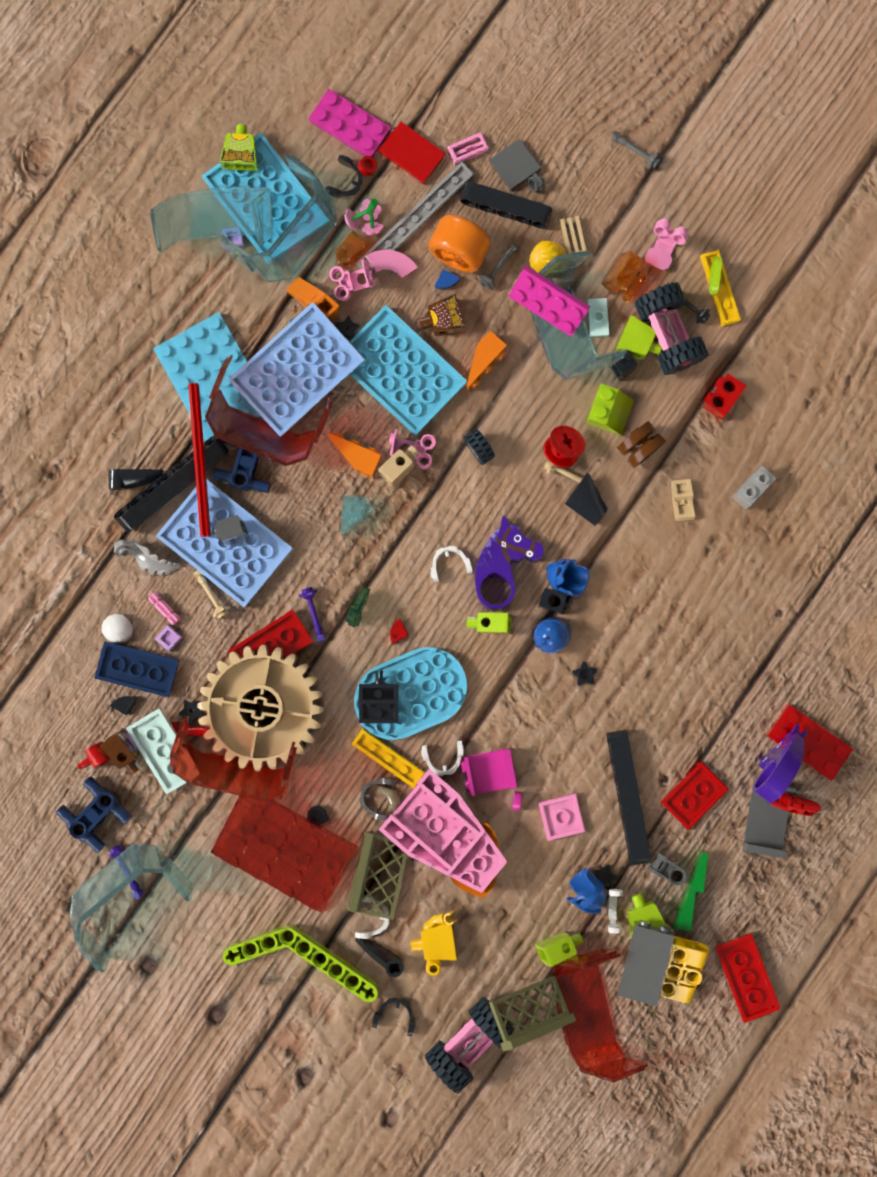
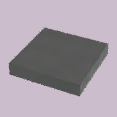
(514, 164)

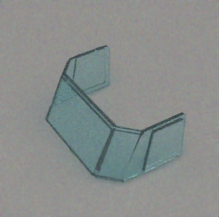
(212, 212)
(298, 239)
(568, 354)
(109, 882)

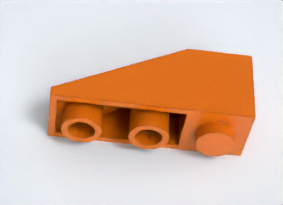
(307, 293)
(486, 354)
(361, 459)

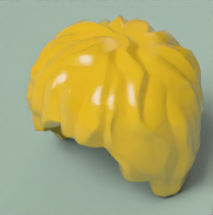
(544, 253)

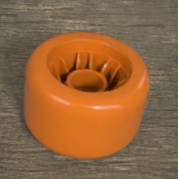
(459, 243)

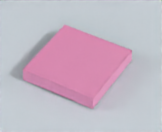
(561, 817)

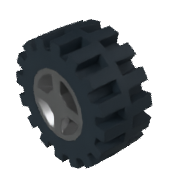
(479, 446)

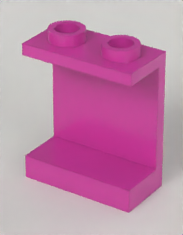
(489, 771)

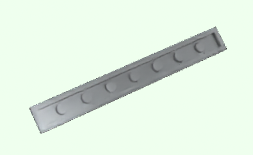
(422, 212)

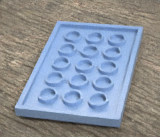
(296, 369)
(235, 568)

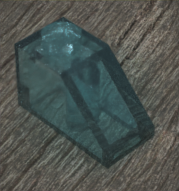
(353, 513)

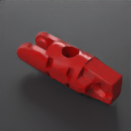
(796, 805)

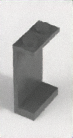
(765, 827)
(646, 963)

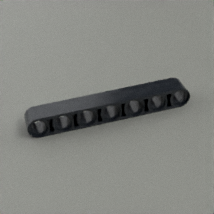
(168, 486)
(628, 797)

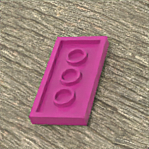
(349, 124)
(549, 301)

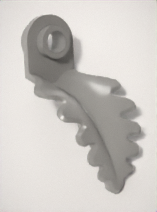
(144, 558)

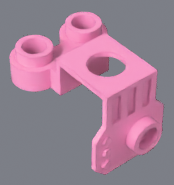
(660, 254)
(349, 281)
(418, 445)

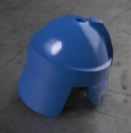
(568, 577)
(557, 630)
(589, 891)

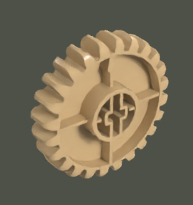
(227, 709)

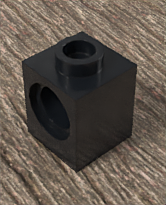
(624, 366)
(544, 601)

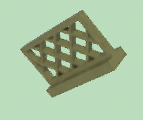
(361, 876)
(534, 1030)

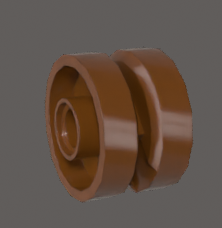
(642, 446)

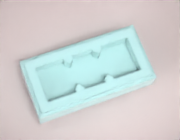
(598, 317)

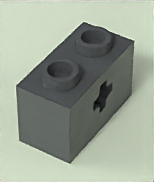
(231, 530)

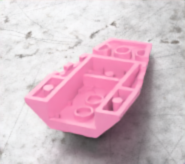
(444, 834)

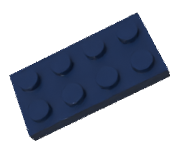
(137, 669)

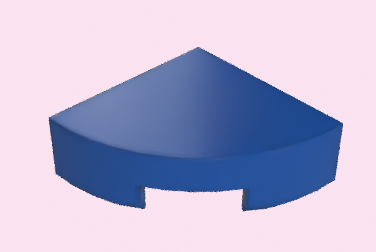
(446, 280)

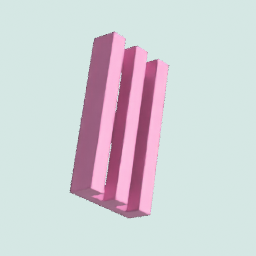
(472, 154)

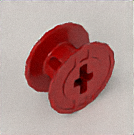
(564, 446)

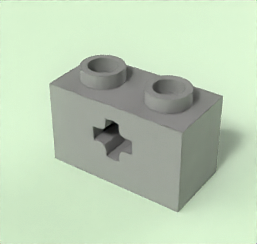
(753, 487)

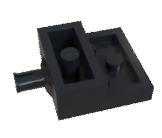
(378, 701)

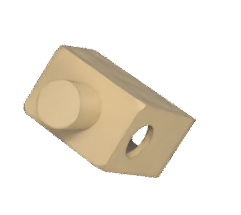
(394, 473)

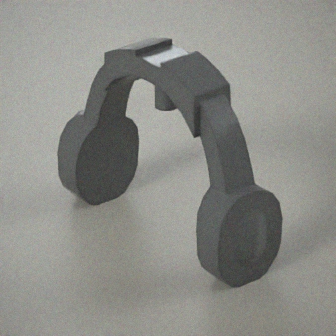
(376, 815)

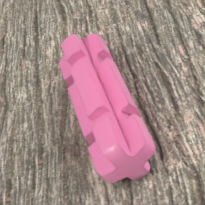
(164, 608)

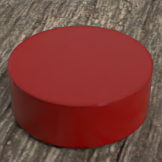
(367, 165)

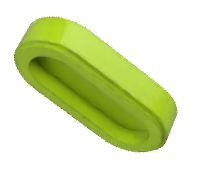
(715, 275)

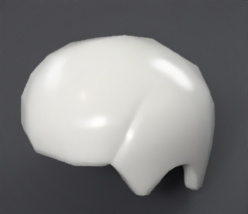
(117, 628)

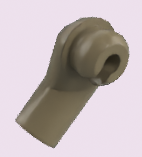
(392, 796)

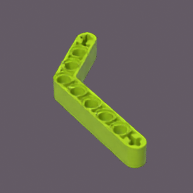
(309, 955)

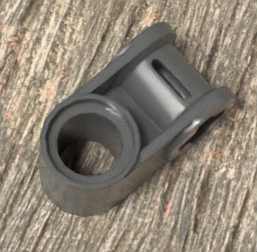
(665, 867)

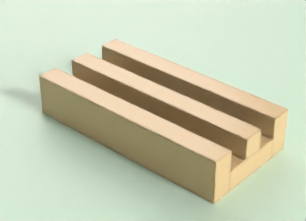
(570, 221)

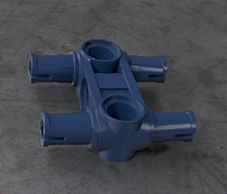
(245, 466)
(93, 814)

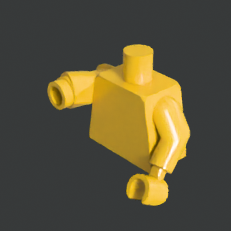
(436, 942)

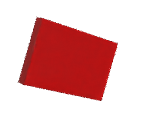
(411, 152)
(694, 795)

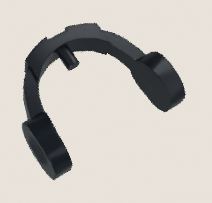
(344, 160)
(398, 1001)

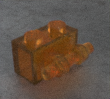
(622, 274)

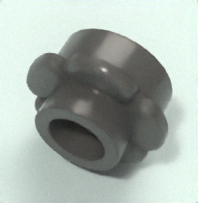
(536, 182)

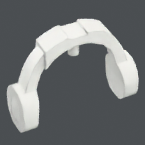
(446, 550)
(443, 772)
(613, 927)
(367, 934)

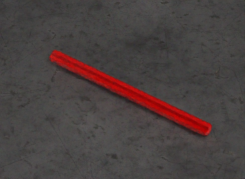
(199, 459)

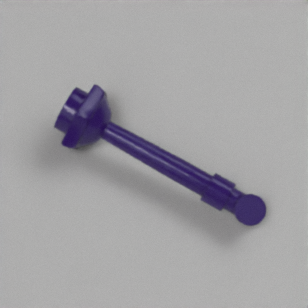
(308, 594)
(116, 851)

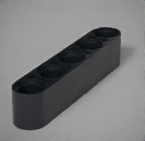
(506, 205)

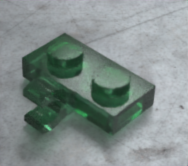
(355, 612)

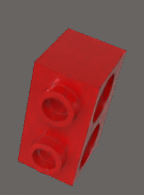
(726, 398)

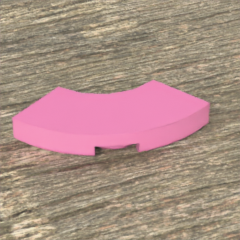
(391, 261)

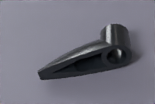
(130, 478)
(382, 956)

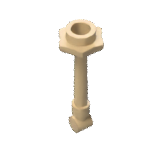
(551, 467)
(220, 611)

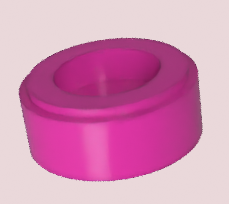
(516, 801)

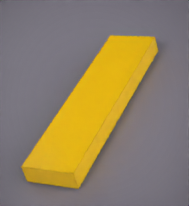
(724, 300)
(388, 758)

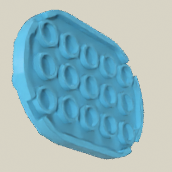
(429, 691)

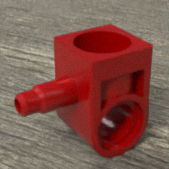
(96, 757)

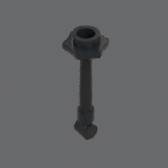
(702, 315)

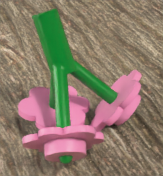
(369, 212)

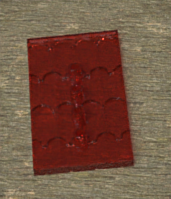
(284, 850)

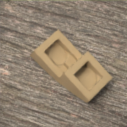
(682, 500)

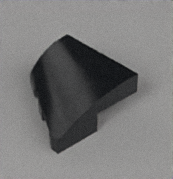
(587, 501)

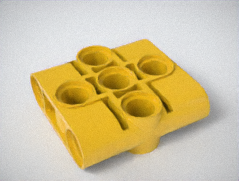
(680, 980)

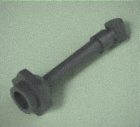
(652, 160)
(487, 280)

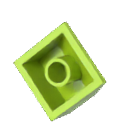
(610, 409)

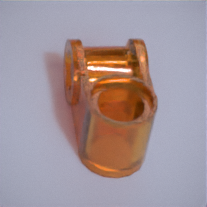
(352, 248)

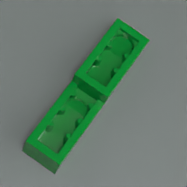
(696, 883)

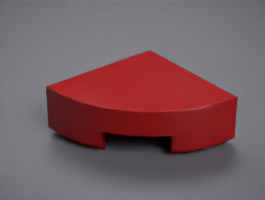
(398, 632)

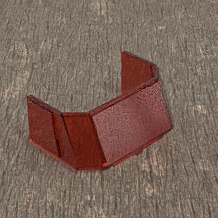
(256, 434)
(215, 773)
(592, 1035)

